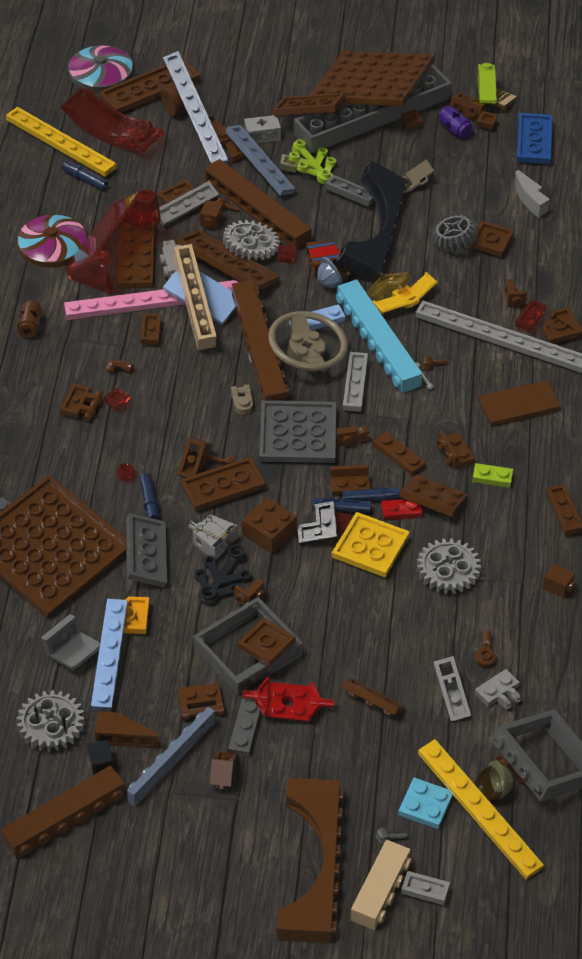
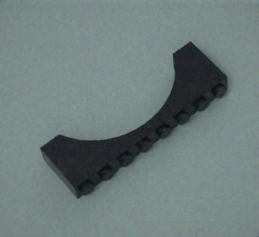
(369, 256)

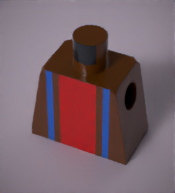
(318, 250)

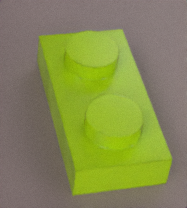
(492, 475)

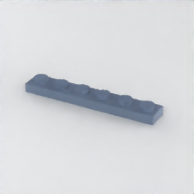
(260, 160)
(175, 751)

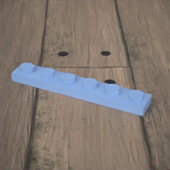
(109, 655)

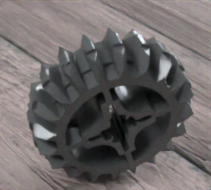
(455, 233)

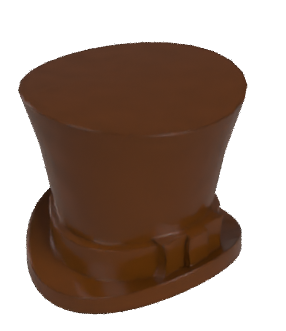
(171, 99)

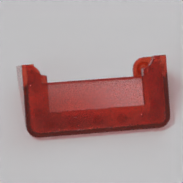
(90, 261)

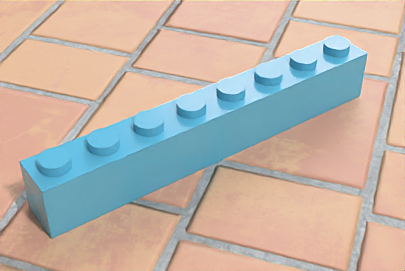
(379, 336)

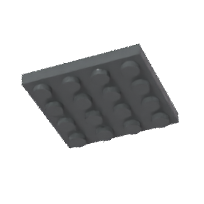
(298, 431)

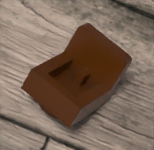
(256, 590)

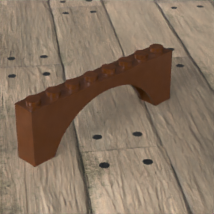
(311, 915)

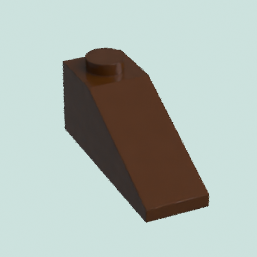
(124, 731)

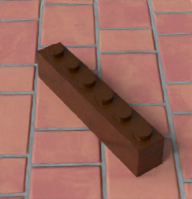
(63, 812)

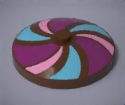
(50, 240)

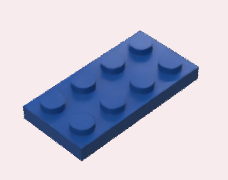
(534, 138)

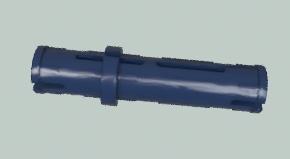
(79, 172)
(372, 494)
(150, 503)
(345, 505)

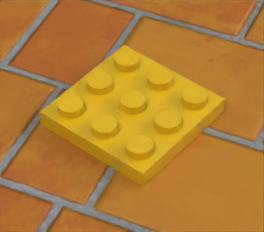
(370, 544)

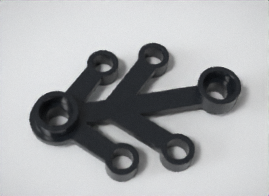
(210, 593)

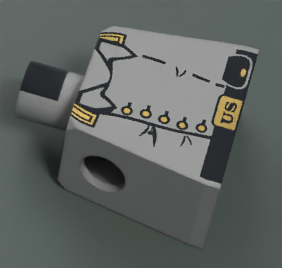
(213, 534)

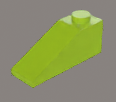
(486, 83)

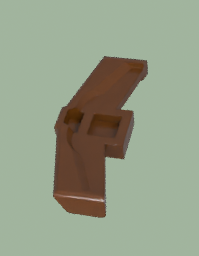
(233, 150)

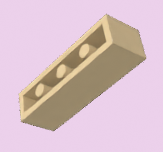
(380, 885)

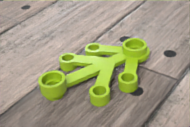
(322, 175)

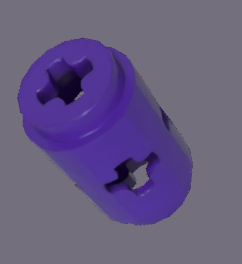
(455, 122)

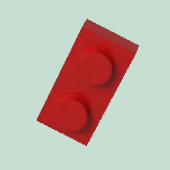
(400, 509)

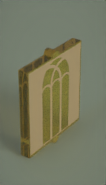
(503, 98)

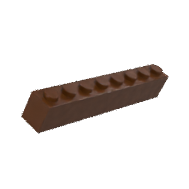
(257, 204)
(255, 333)

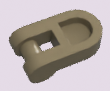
(244, 404)

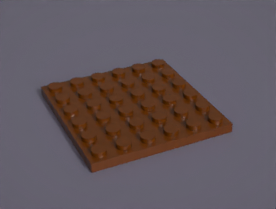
(375, 77)
(54, 545)

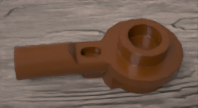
(485, 656)

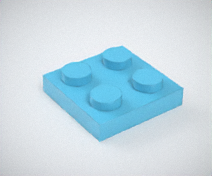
(425, 803)

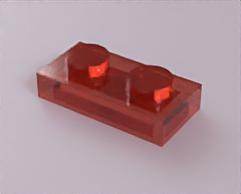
(530, 315)

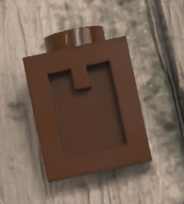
(514, 297)

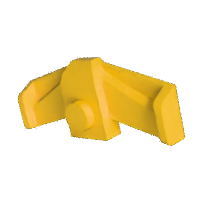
(407, 296)

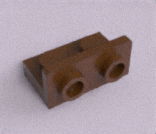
(468, 106)
(455, 450)
(349, 478)

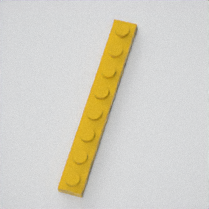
(61, 141)
(480, 809)

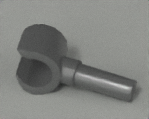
(383, 836)

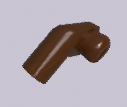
(121, 364)

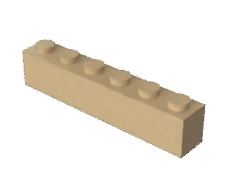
(194, 297)

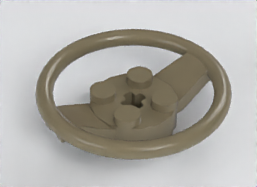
(305, 346)

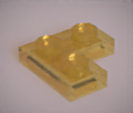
(388, 282)

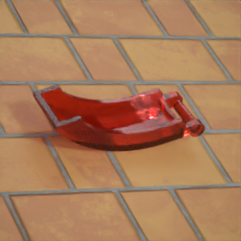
(108, 124)

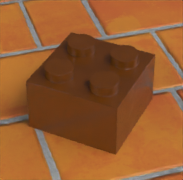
(269, 525)

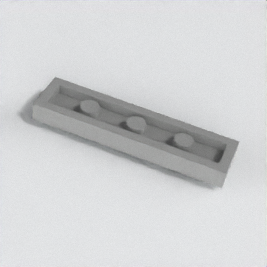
(187, 203)
(355, 381)

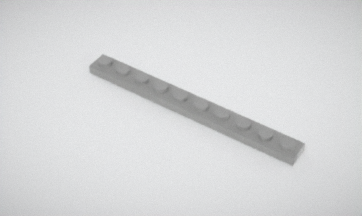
(500, 336)

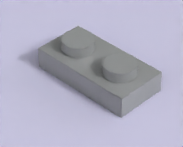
(425, 888)

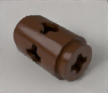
(29, 319)

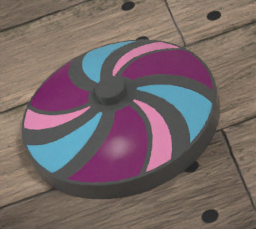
(100, 67)

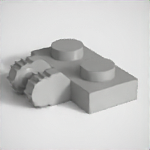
(497, 689)

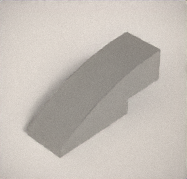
(531, 194)

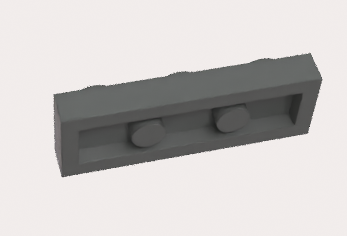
(349, 190)
(245, 728)

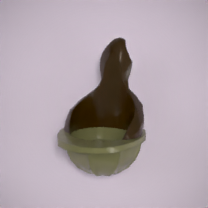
(494, 781)

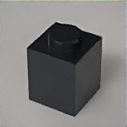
(99, 756)

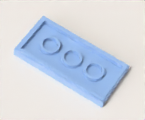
(218, 296)

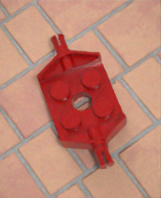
(305, 700)

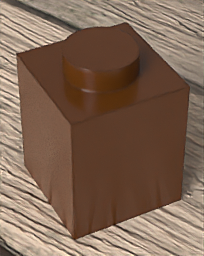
(211, 214)
(559, 581)

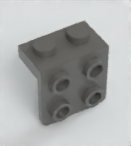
(68, 644)

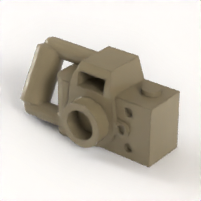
(417, 174)

